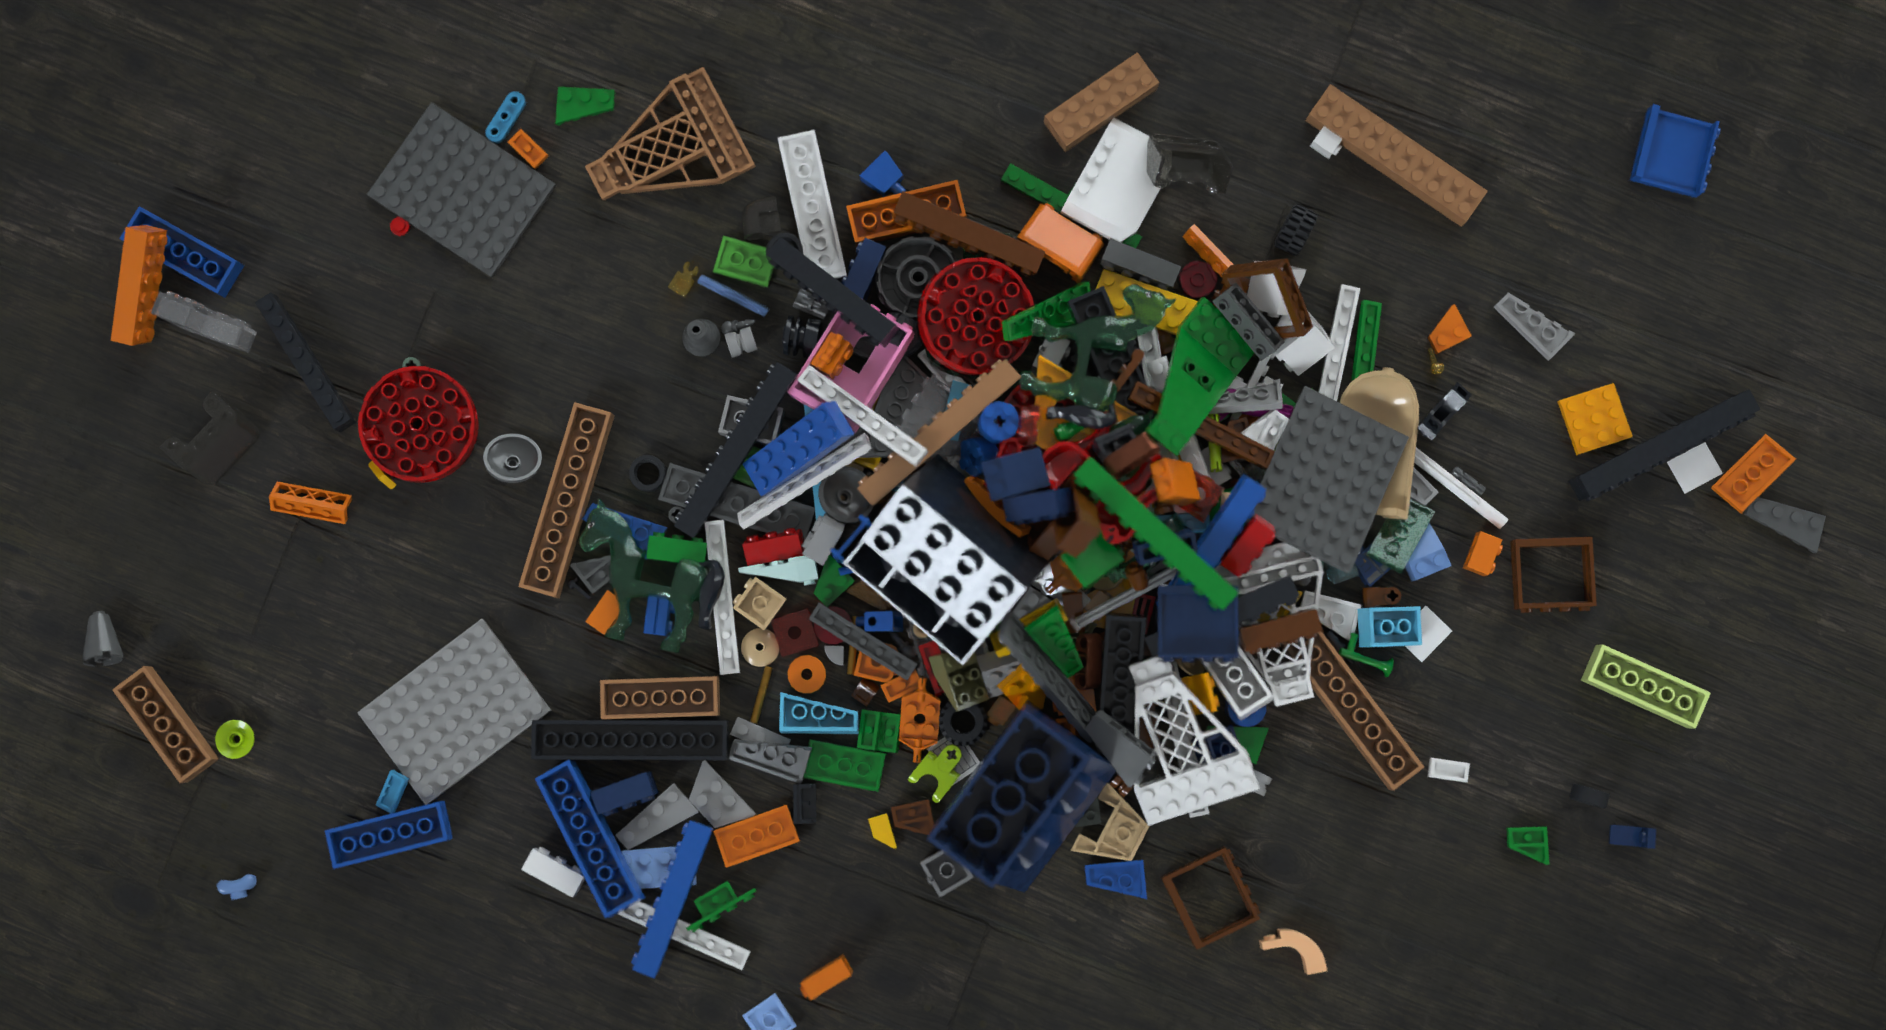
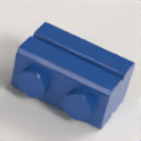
(658, 617)

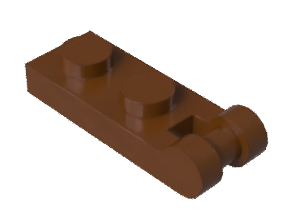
(1126, 371)

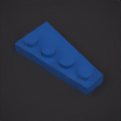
(639, 528)

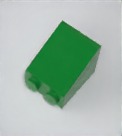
(1095, 561)

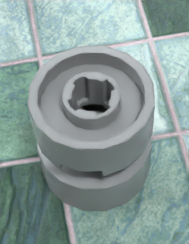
(741, 341)

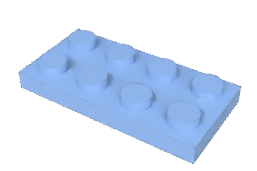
(650, 865)

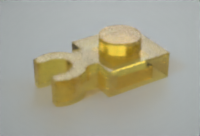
(682, 282)

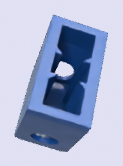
(883, 176)
(886, 621)

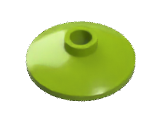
(226, 736)

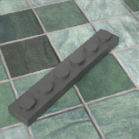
(863, 641)

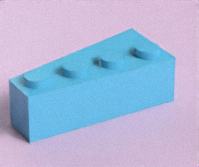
(815, 717)

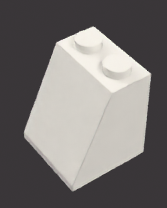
(1266, 294)
(1304, 351)

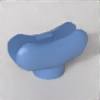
(237, 888)

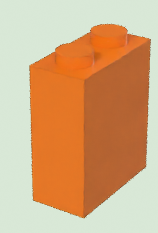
(1175, 482)
(826, 977)

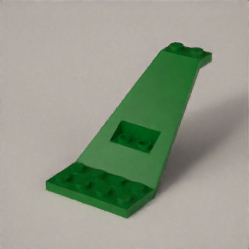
(1215, 352)

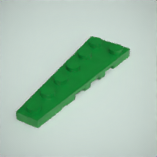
(1052, 310)

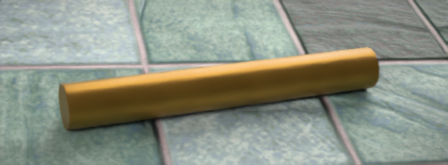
(852, 654)
(761, 694)

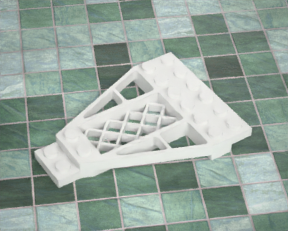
(1289, 679)
(1196, 785)

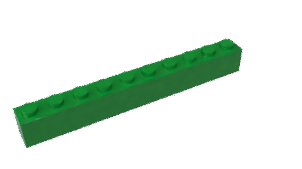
(1156, 534)

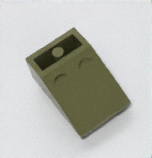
(960, 682)

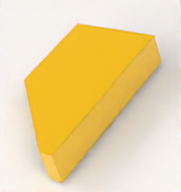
(382, 476)
(882, 830)

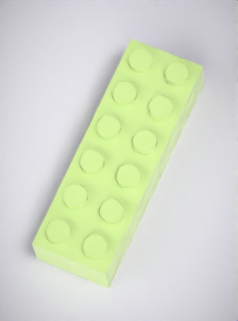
(1645, 686)

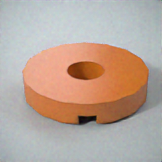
(818, 674)

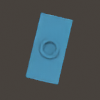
(392, 791)

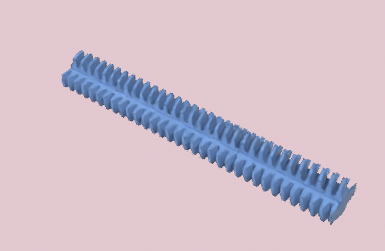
(738, 298)

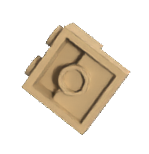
(758, 602)

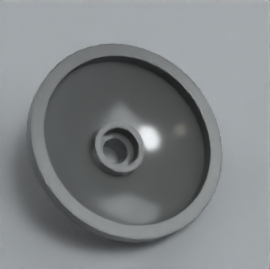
(512, 450)
(843, 483)

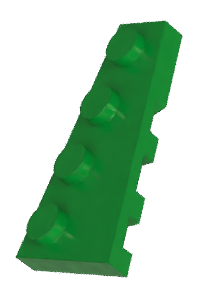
(1054, 639)

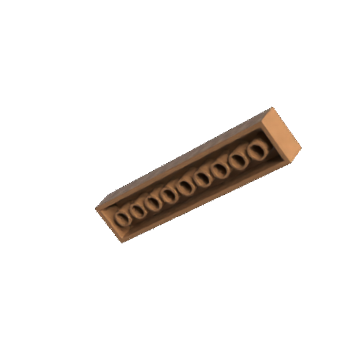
(1397, 156)
(943, 428)
(566, 500)
(1358, 714)

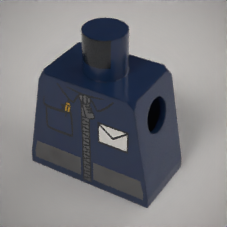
(1368, 568)

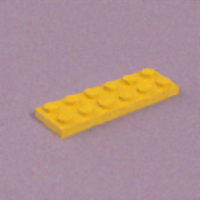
(1174, 315)

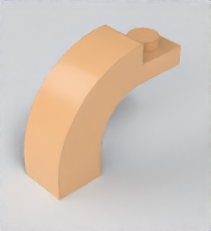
(1310, 953)

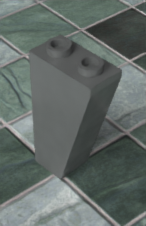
(1121, 748)

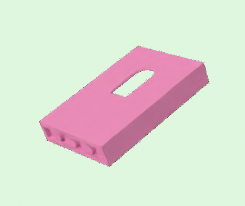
(872, 378)

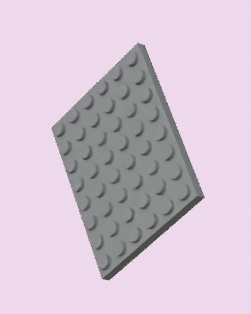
(454, 711)

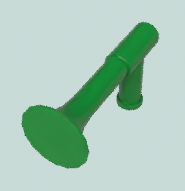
(1385, 666)

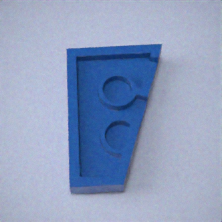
(1121, 877)

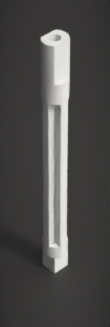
(1459, 489)

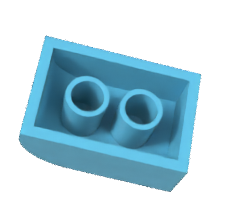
(1389, 626)

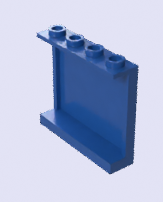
(1674, 152)

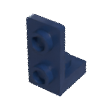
(1632, 836)

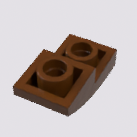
(1073, 608)

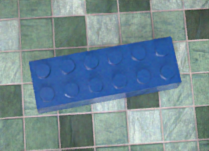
(192, 255)
(798, 447)
(388, 834)

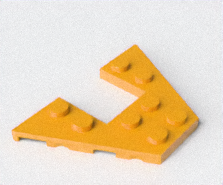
(1052, 373)

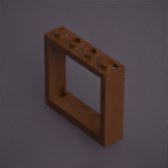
(1287, 286)
(1588, 573)
(1243, 890)

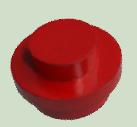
(399, 226)

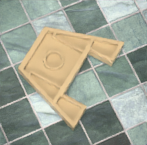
(1120, 834)

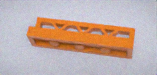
(308, 505)

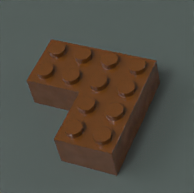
(1070, 532)

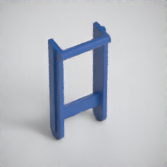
(865, 523)

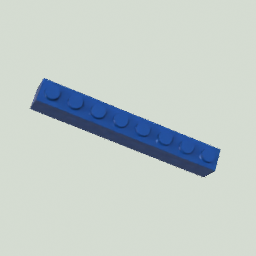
(1227, 523)
(672, 900)

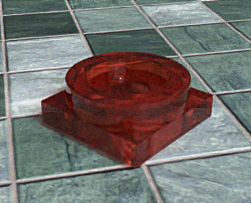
(1027, 430)
(1213, 491)
(805, 641)

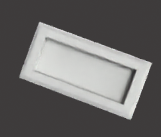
(1448, 770)

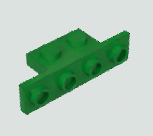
(717, 901)

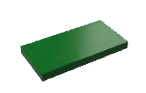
(845, 765)

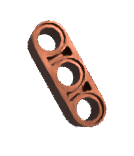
(1131, 455)
(1090, 652)

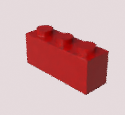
(773, 546)
(1248, 546)

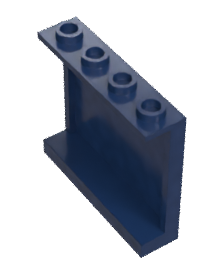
(1193, 628)

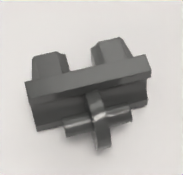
(809, 305)

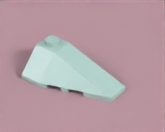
(796, 569)

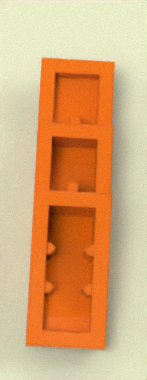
(995, 508)

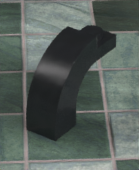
(1443, 411)

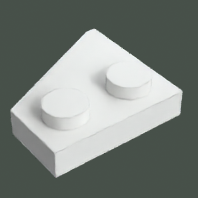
(1267, 429)

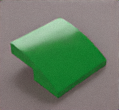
(879, 731)

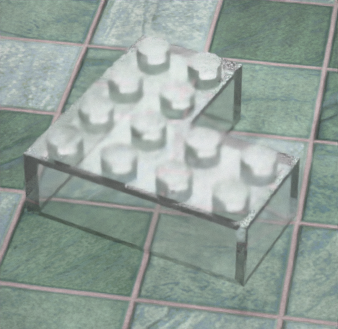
(202, 321)

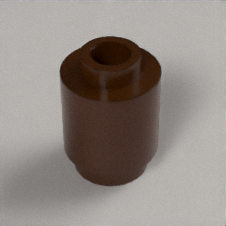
(1137, 576)

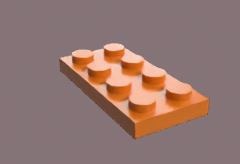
(1753, 473)
(756, 836)

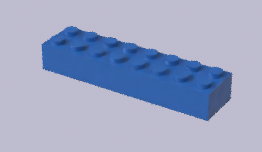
(589, 838)

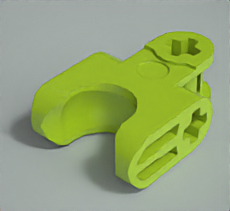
(941, 768)

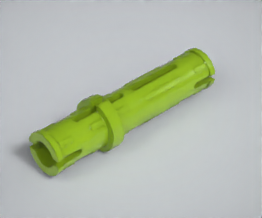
(1215, 451)

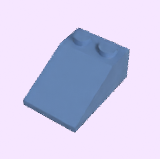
(1427, 556)

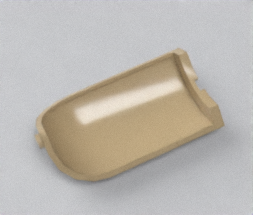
(1393, 402)

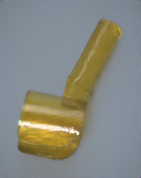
(1436, 368)

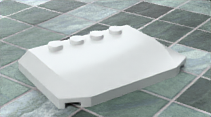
(1114, 185)

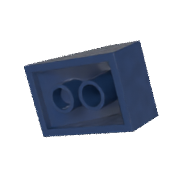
(1015, 474)

